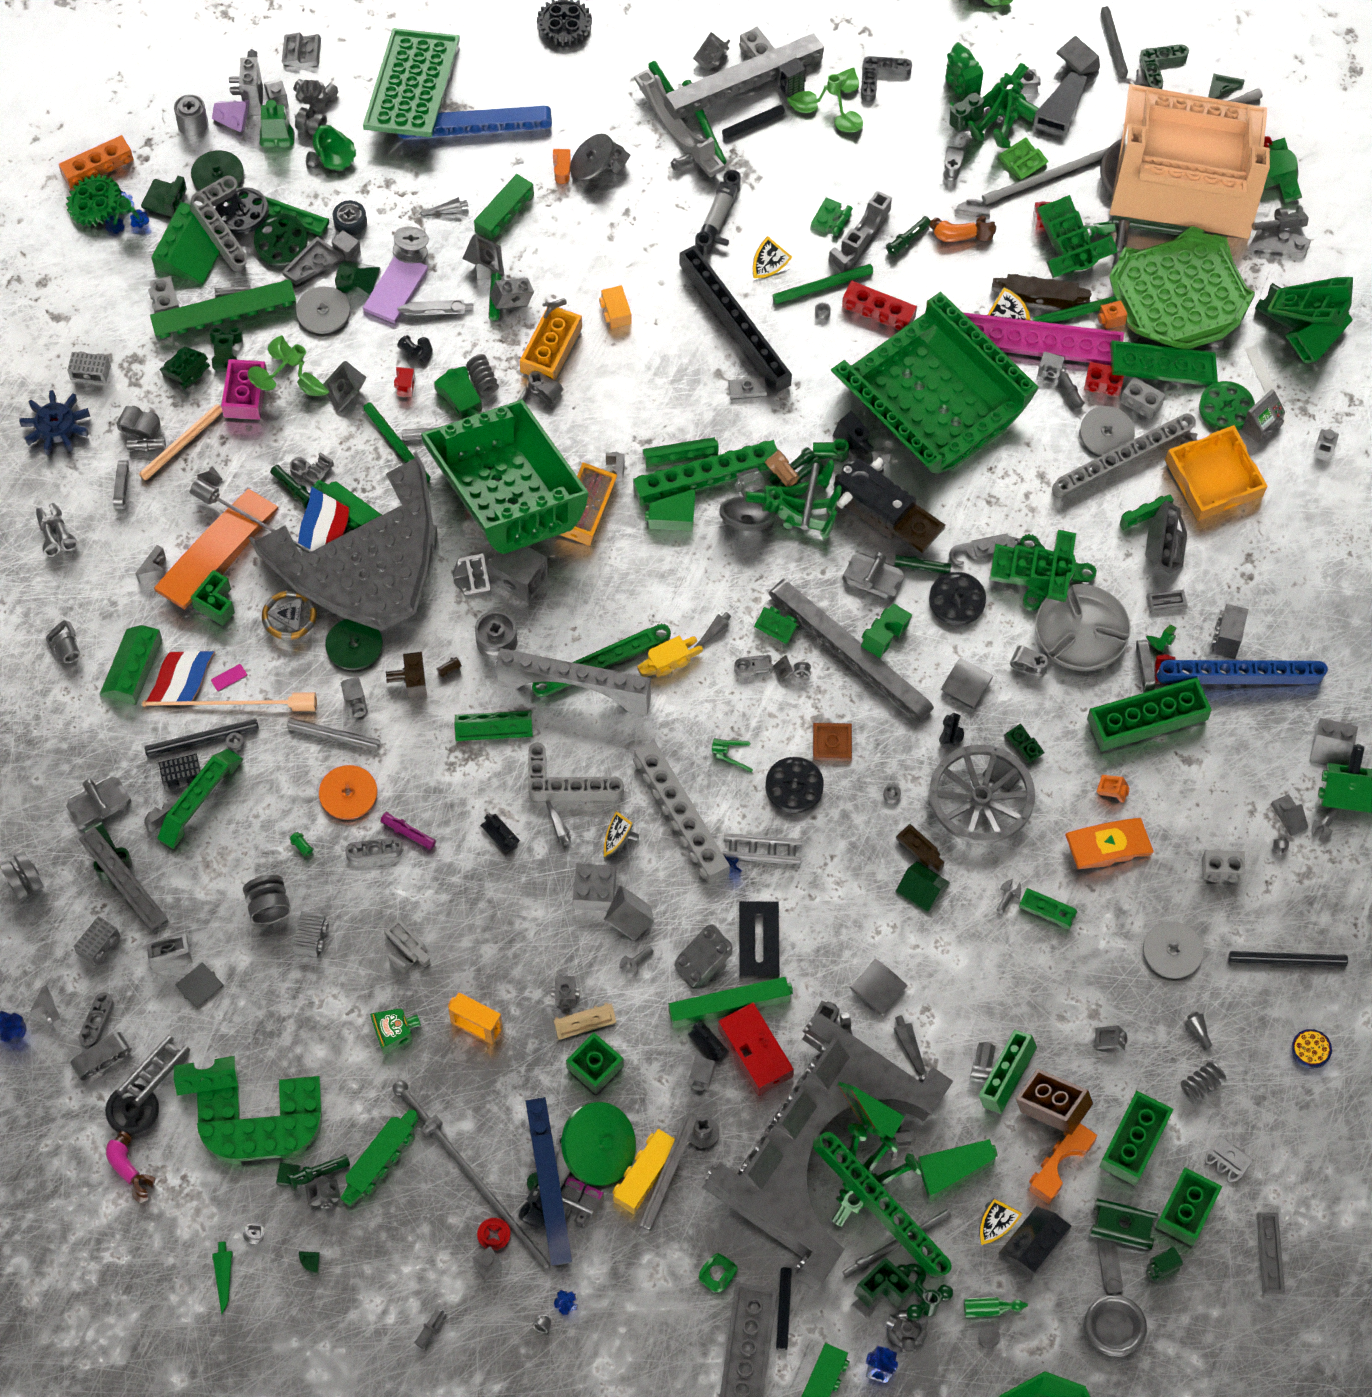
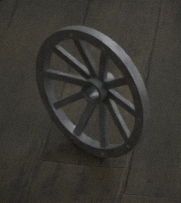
(982, 790)

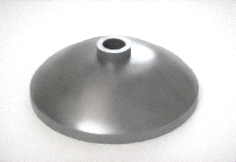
(745, 515)

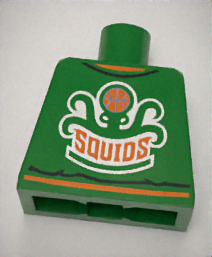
(393, 1028)

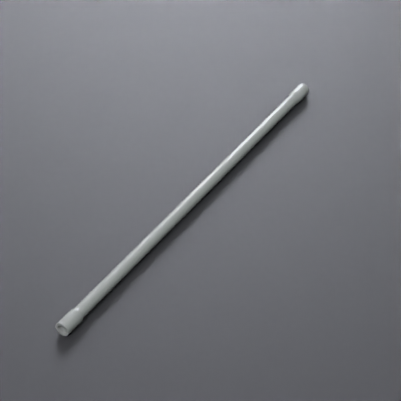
(998, 194)

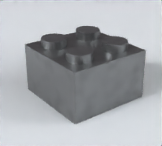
(1229, 631)
(594, 886)

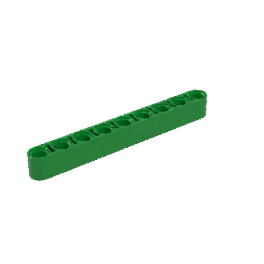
(892, 1208)

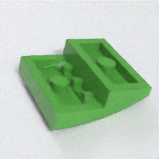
(1023, 158)

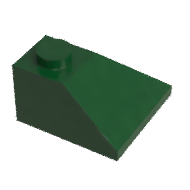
(356, 278)

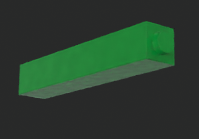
(729, 1001)

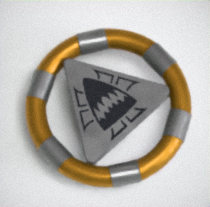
(288, 615)

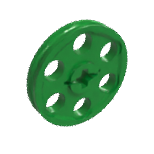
(1225, 399)

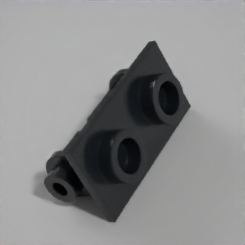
(499, 832)
(707, 1042)

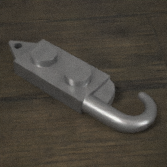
(982, 547)

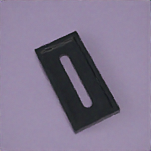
(748, 965)

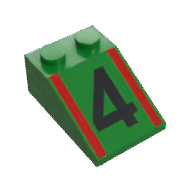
(875, 1115)

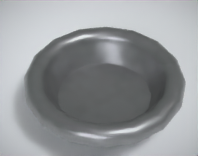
(1115, 1325)

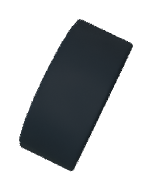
(357, 215)

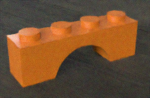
(1047, 1182)

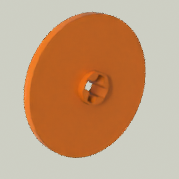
(333, 792)

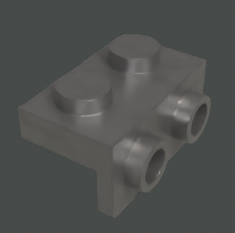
(710, 51)

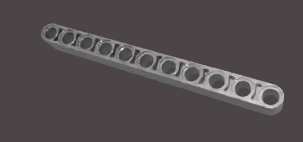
(850, 650)

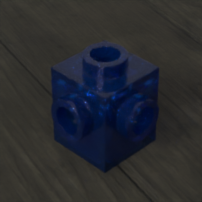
(11, 1027)
(881, 1364)

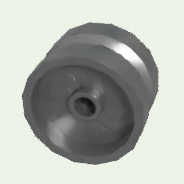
(495, 631)
(22, 873)

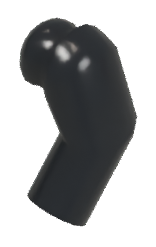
(426, 347)

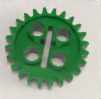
(93, 200)

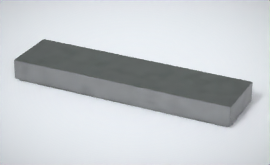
(1270, 1254)

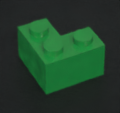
(211, 599)

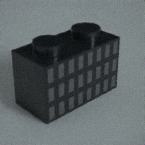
(791, 77)
(179, 771)

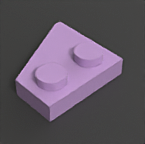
(231, 113)

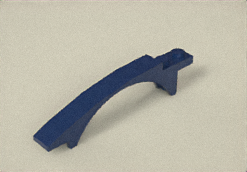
(548, 1181)

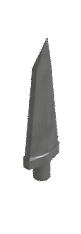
(908, 1040)

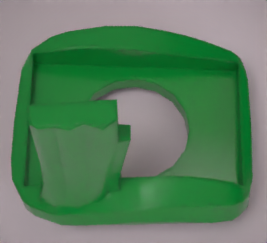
(729, 1266)

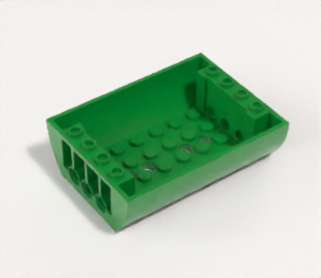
(529, 472)

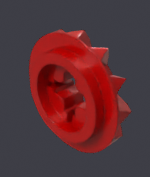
(494, 1225)

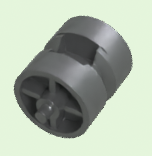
(308, 120)

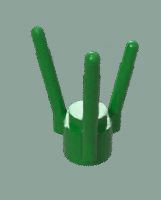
(721, 746)

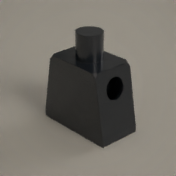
(854, 433)

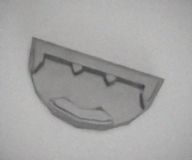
(973, 208)

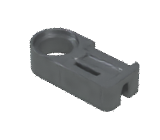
(755, 665)

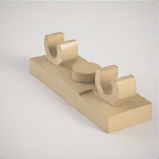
(584, 1021)

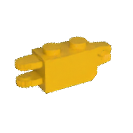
(669, 656)

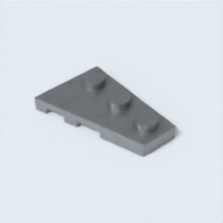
(1280, 241)
(312, 260)

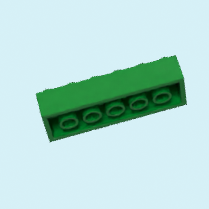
(1149, 714)

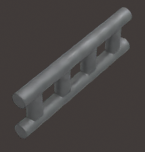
(771, 856)
(153, 1081)

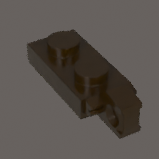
(920, 847)

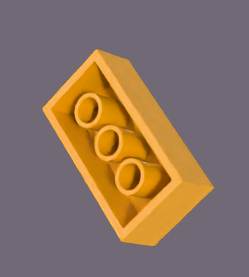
(551, 343)

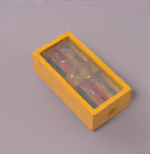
(599, 487)

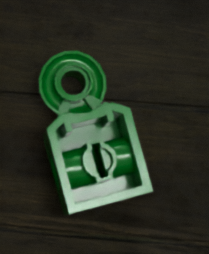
(963, 71)

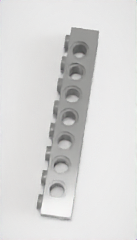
(652, 754)

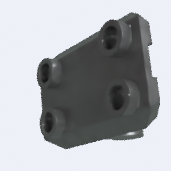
(874, 575)
(97, 801)
(704, 956)

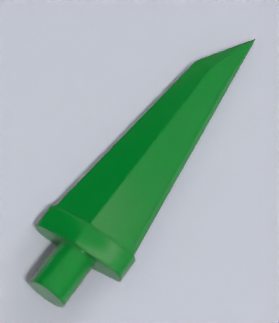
(222, 1266)

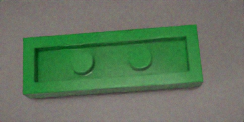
(1143, 513)

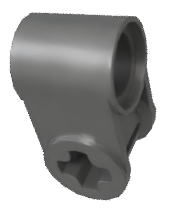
(953, 162)
(544, 387)
(1028, 661)

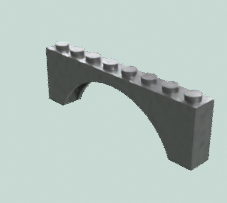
(520, 668)

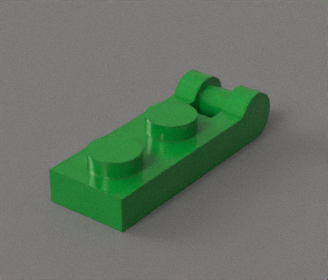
(1047, 908)

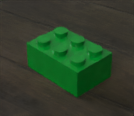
(1188, 1206)

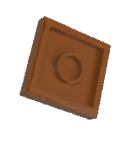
(832, 741)

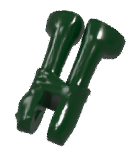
(806, 456)

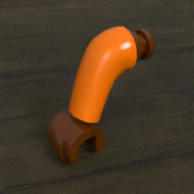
(951, 232)

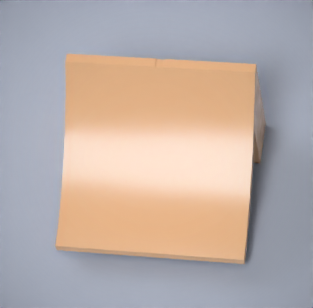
(1191, 161)

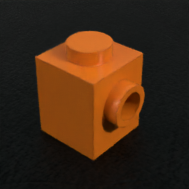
(1112, 315)

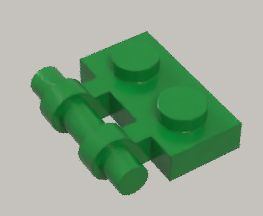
(826, 215)

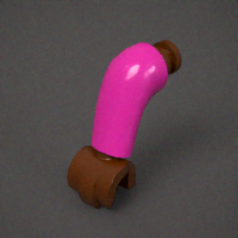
(117, 1157)

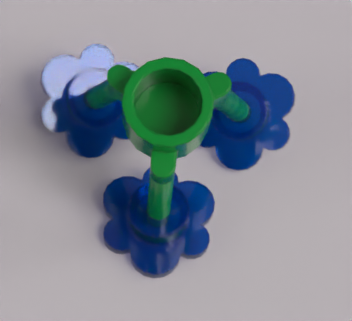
(125, 206)

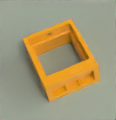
(475, 1018)

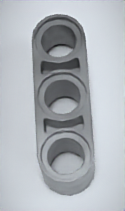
(101, 1056)

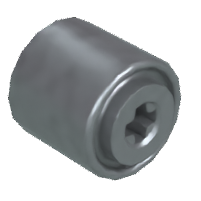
(191, 115)

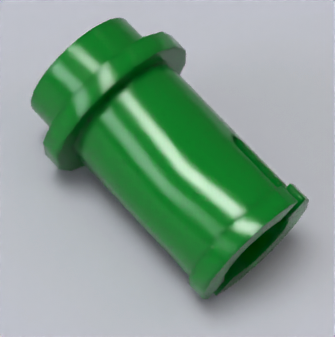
(301, 844)

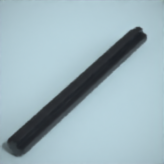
(200, 737)
(1288, 958)

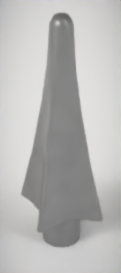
(451, 206)
(717, 626)
(561, 829)

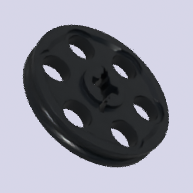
(249, 210)
(952, 604)
(803, 785)

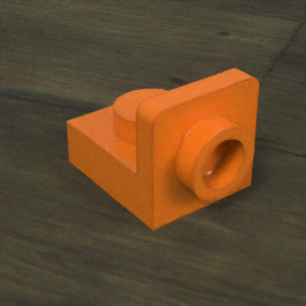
(1113, 786)

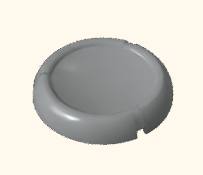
(1084, 630)

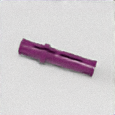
(407, 830)

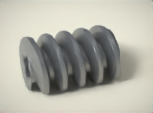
(482, 375)
(1201, 1080)

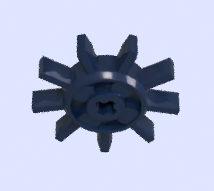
(55, 422)

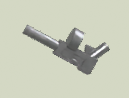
(1284, 220)

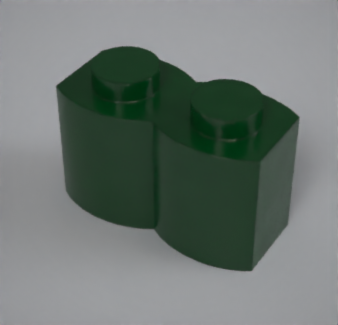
(969, 109)
(1164, 1265)

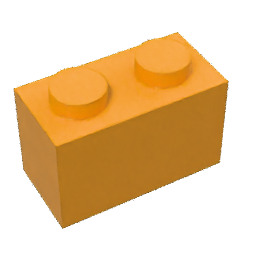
(616, 307)

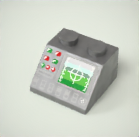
(1264, 417)

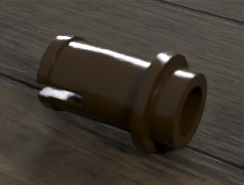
(449, 667)

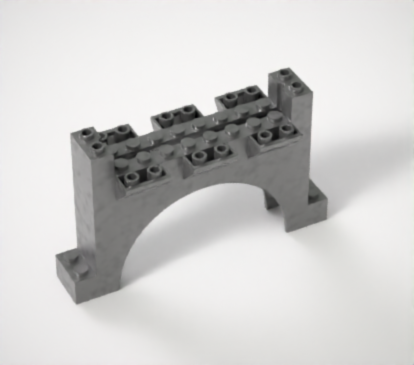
(773, 1177)

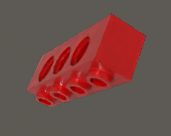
(888, 306)

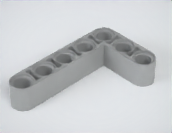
(207, 208)
(566, 784)

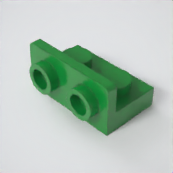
(776, 625)

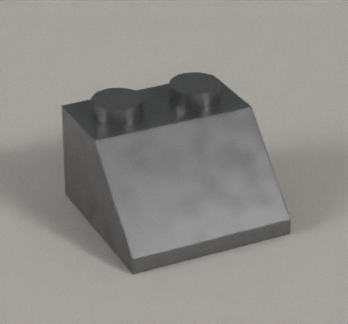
(1333, 742)

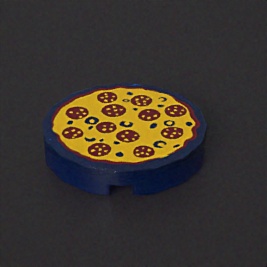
(1311, 1049)

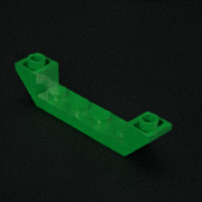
(195, 794)

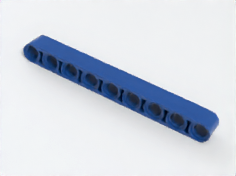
(490, 121)
(1249, 667)

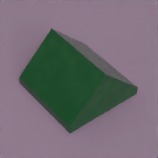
(921, 886)

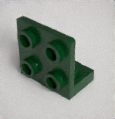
(164, 196)

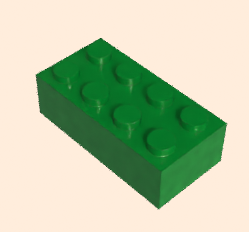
(1136, 1138)

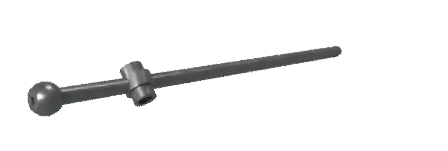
(432, 1125)

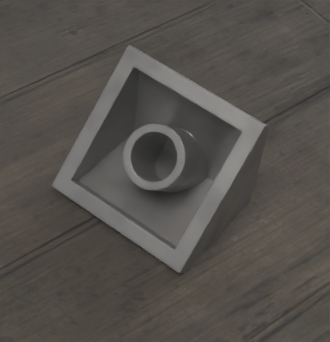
(1079, 56)
(629, 913)
(169, 953)

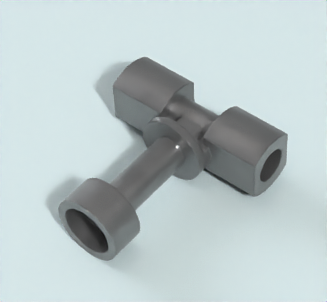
(331, 92)

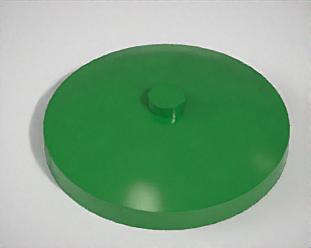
(598, 1143)

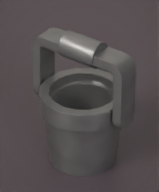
(64, 643)

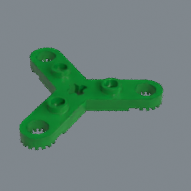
(1040, 593)

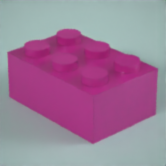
(240, 396)

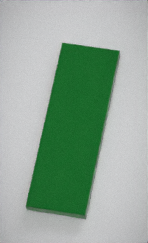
(1163, 363)

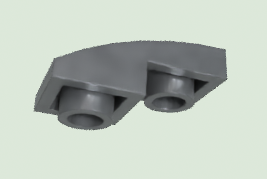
(156, 818)

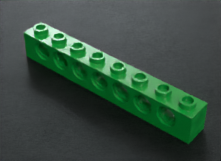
(700, 479)

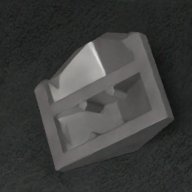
(471, 574)

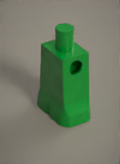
(275, 126)
(459, 392)

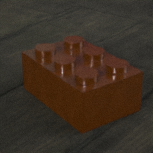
(1054, 1101)

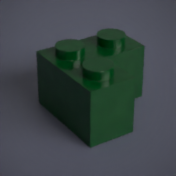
(886, 1281)

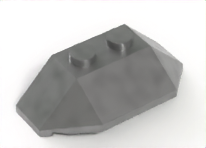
(1167, 538)

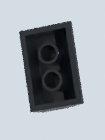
(1035, 1241)

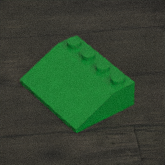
(186, 247)

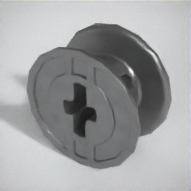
(410, 244)

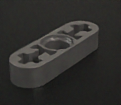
(121, 484)
(1145, 665)
(367, 844)
(85, 1032)

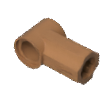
(780, 465)

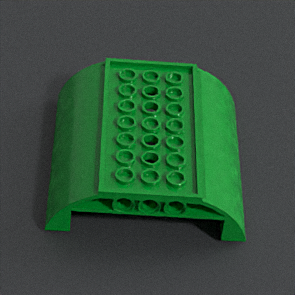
(958, 374)

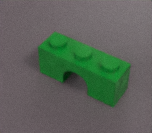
(880, 635)
(193, 1080)

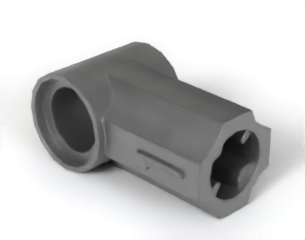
(983, 1063)

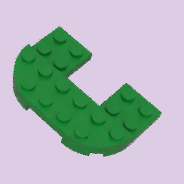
(261, 1137)

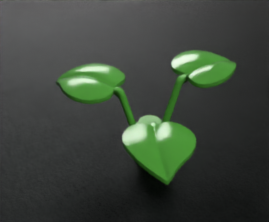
(847, 82)
(282, 351)

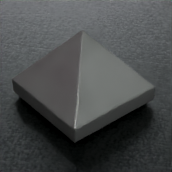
(210, 475)
(783, 668)

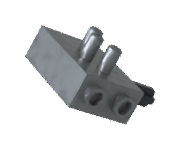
(249, 82)

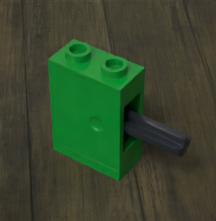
(1347, 785)

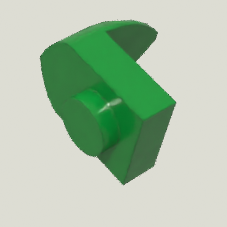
(1166, 639)

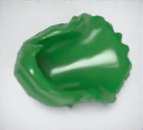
(333, 147)

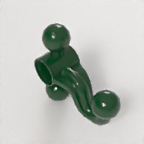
(944, 1292)

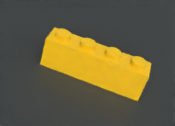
(644, 1172)

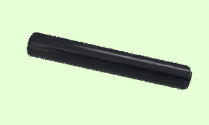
(753, 121)
(784, 1309)

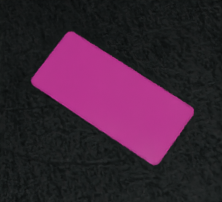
(228, 677)

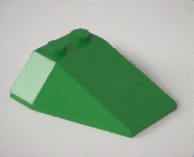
(1315, 302)

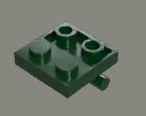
(186, 366)

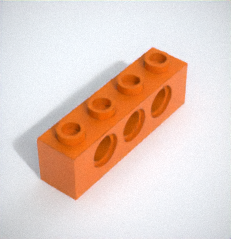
(96, 161)

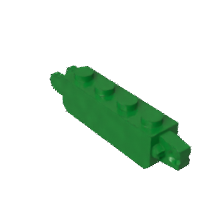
(359, 511)
(379, 1156)

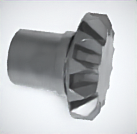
(704, 1132)

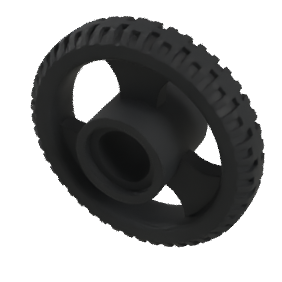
(131, 1127)

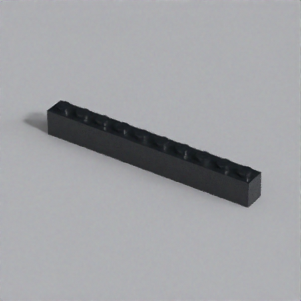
(735, 319)

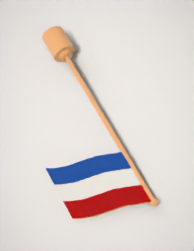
(183, 676)

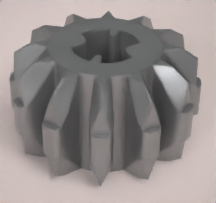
(311, 91)

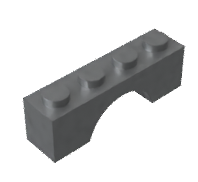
(874, 215)

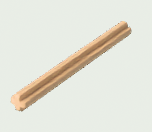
(182, 441)

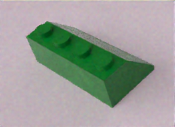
(132, 664)

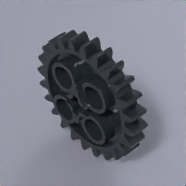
(564, 21)

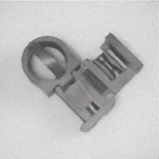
(315, 472)

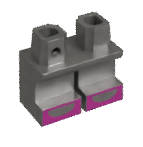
(581, 1200)

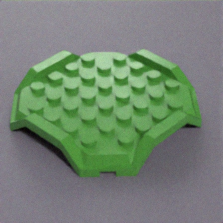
(1182, 290)

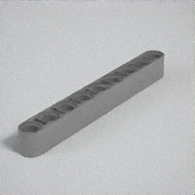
(1118, 460)

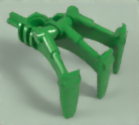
(997, 108)
(788, 507)
(860, 1133)

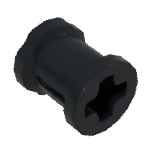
(409, 347)

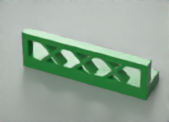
(680, 452)
(493, 725)

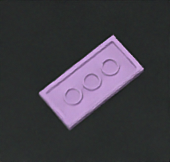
(394, 289)

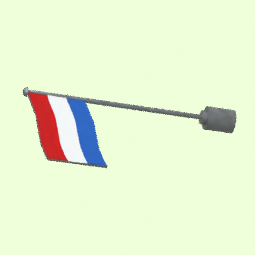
(322, 522)

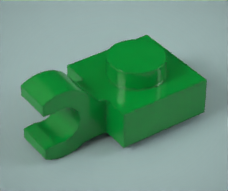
(1101, 228)

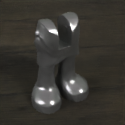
(51, 546)

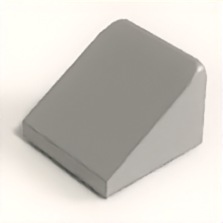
(400, 962)

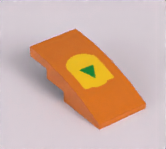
(1109, 843)

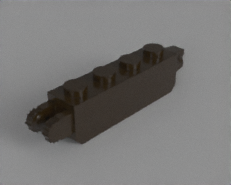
(1043, 292)

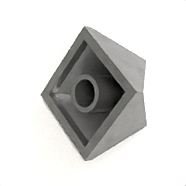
(485, 257)
(344, 384)

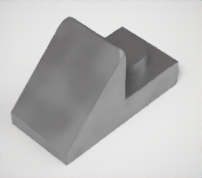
(151, 567)
(1291, 816)
(45, 1005)

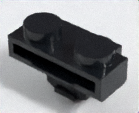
(951, 732)

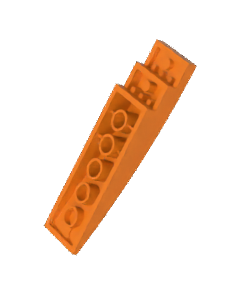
(215, 548)

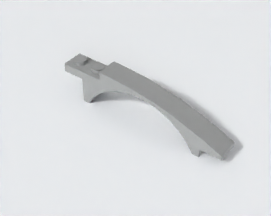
(701, 149)

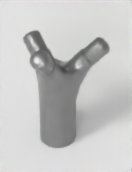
(553, 305)

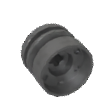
(266, 899)

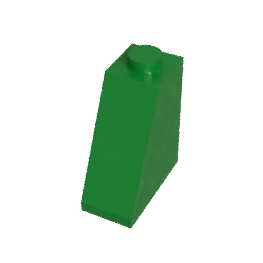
(672, 512)

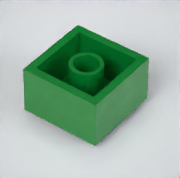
(595, 1063)

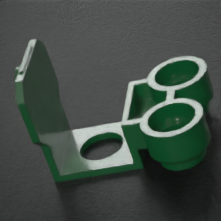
(223, 347)

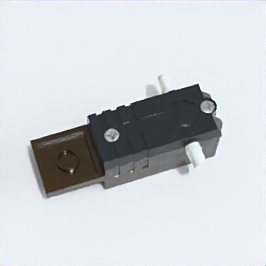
(885, 504)

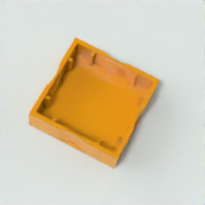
(1215, 473)

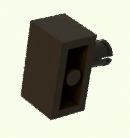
(412, 674)

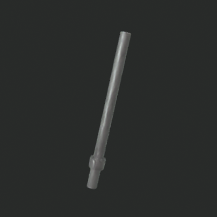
(862, 1263)

